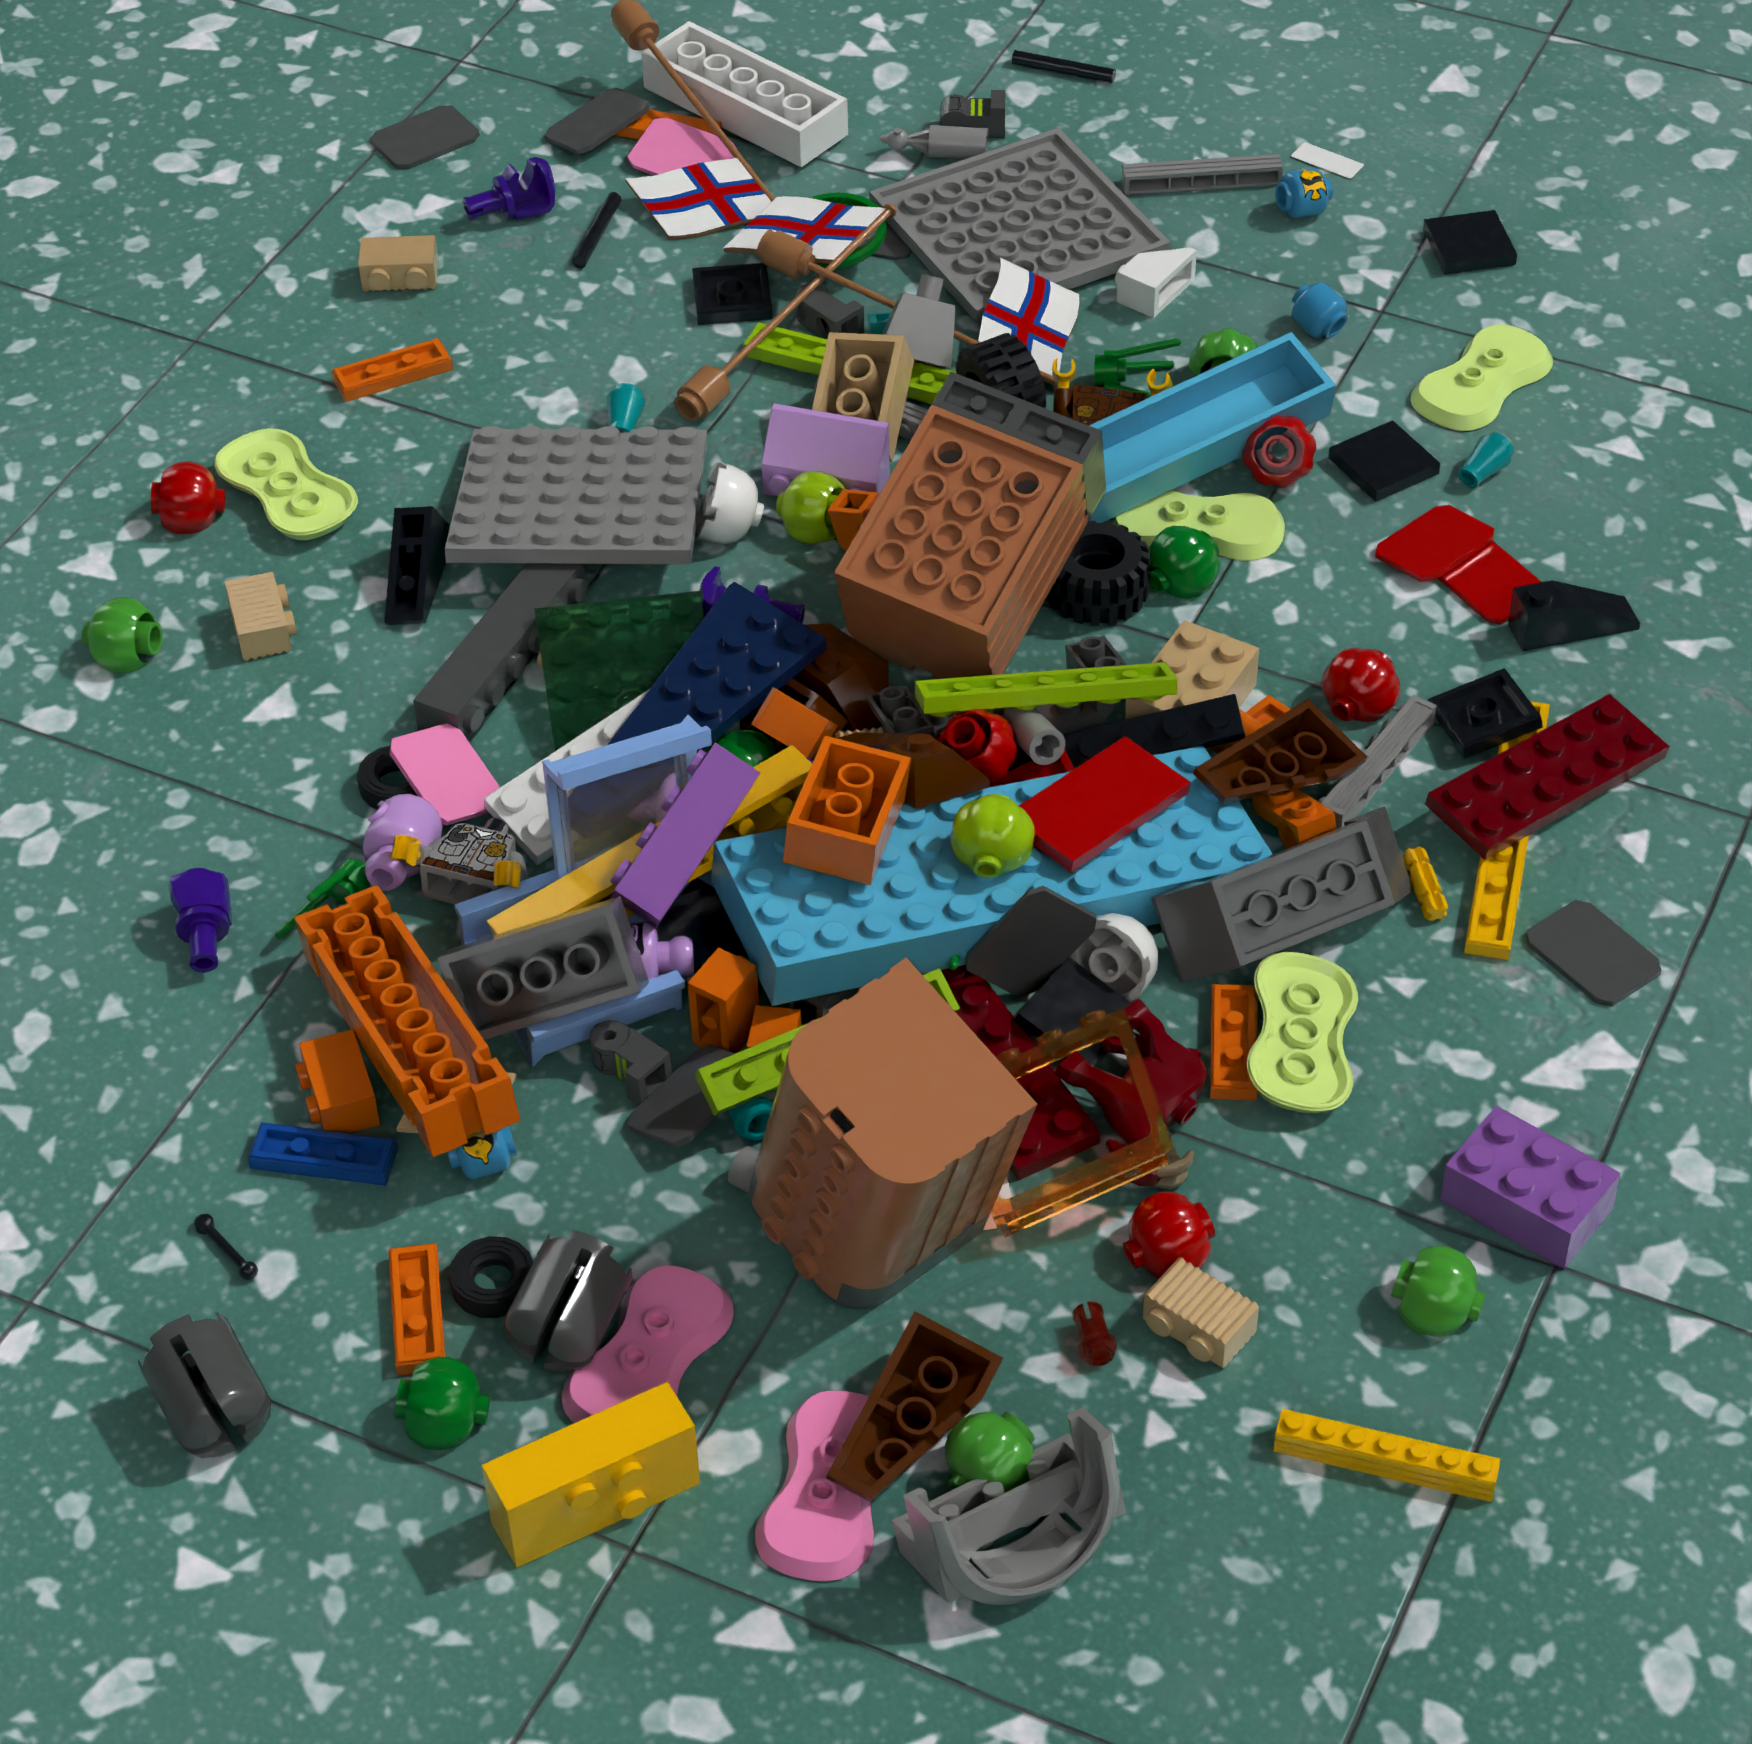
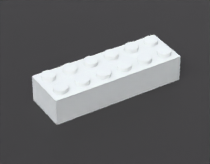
(748, 94)

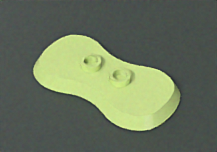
(1475, 386)
(292, 490)
(1239, 523)
(1300, 1048)

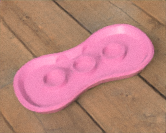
(660, 1331)
(813, 1524)

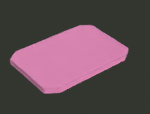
(675, 145)
(444, 771)

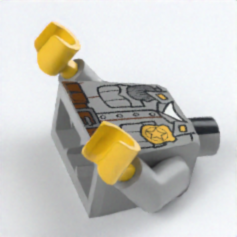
(464, 861)

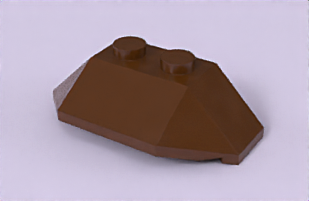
(846, 676)

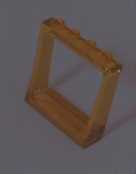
(1105, 1172)

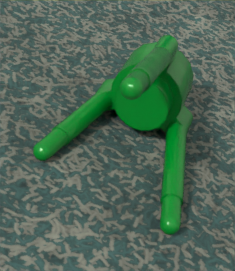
(1113, 366)
(344, 882)

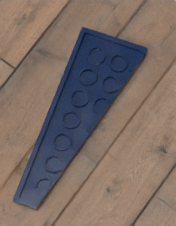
(726, 666)

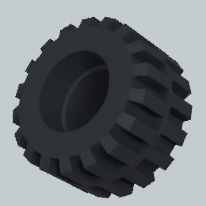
(1005, 366)
(1103, 576)

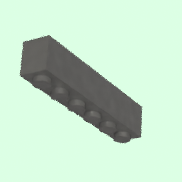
(496, 648)

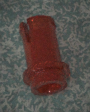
(1096, 1343)

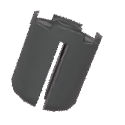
(596, 1287)
(180, 1390)

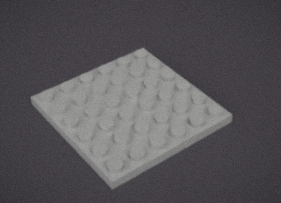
(1020, 203)
(578, 496)

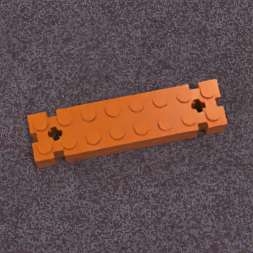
(407, 1021)

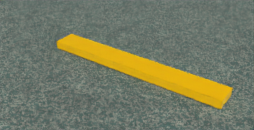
(1499, 886)

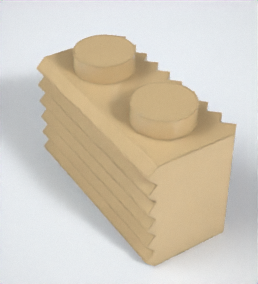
(398, 263)
(259, 615)
(1200, 1313)

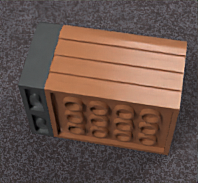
(970, 531)
(885, 1140)

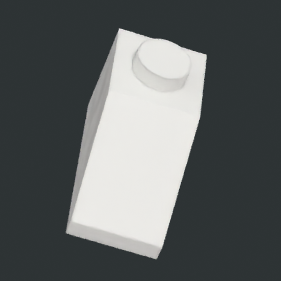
(1155, 279)

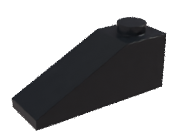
(415, 564)
(1566, 613)

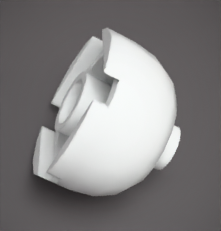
(728, 506)
(1120, 954)

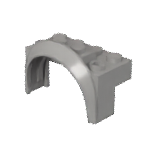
(1065, 1476)

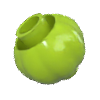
(806, 506)
(992, 835)

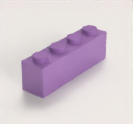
(684, 834)

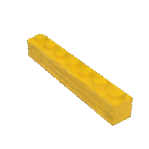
(1386, 1455)

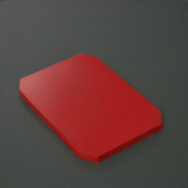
(1434, 543)
(1488, 582)

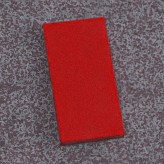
(1102, 802)

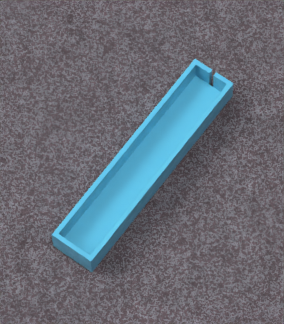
(1207, 422)

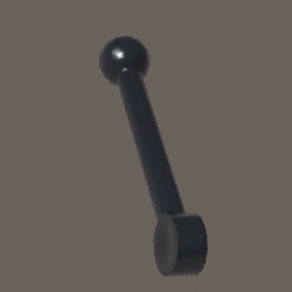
(205, 1225)

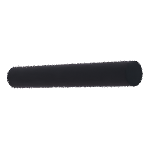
(1063, 66)
(596, 230)

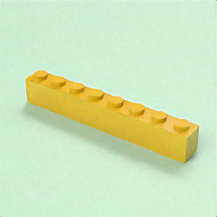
(762, 810)

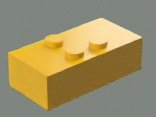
(592, 1474)

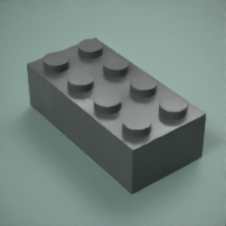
(546, 968)

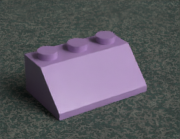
(824, 442)

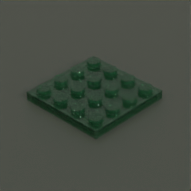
(608, 654)

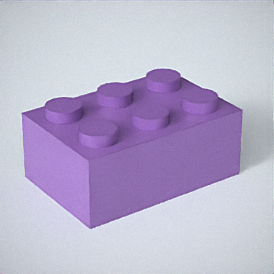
(1529, 1187)

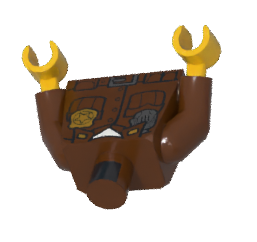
(1093, 403)

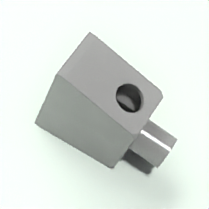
(925, 323)

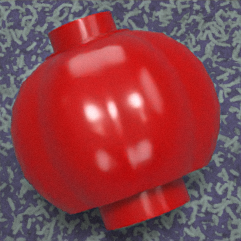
(1289, 469)
(187, 498)
(1360, 685)
(982, 741)
(1168, 1229)

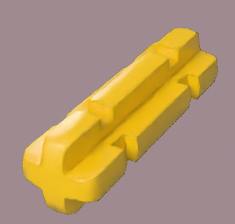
(1425, 884)

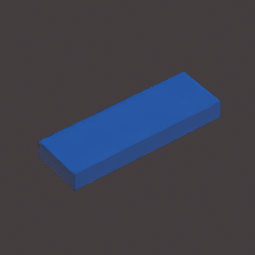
(323, 1154)

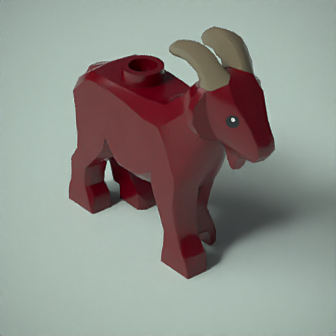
(1176, 1077)

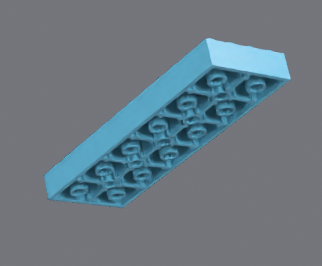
(838, 934)

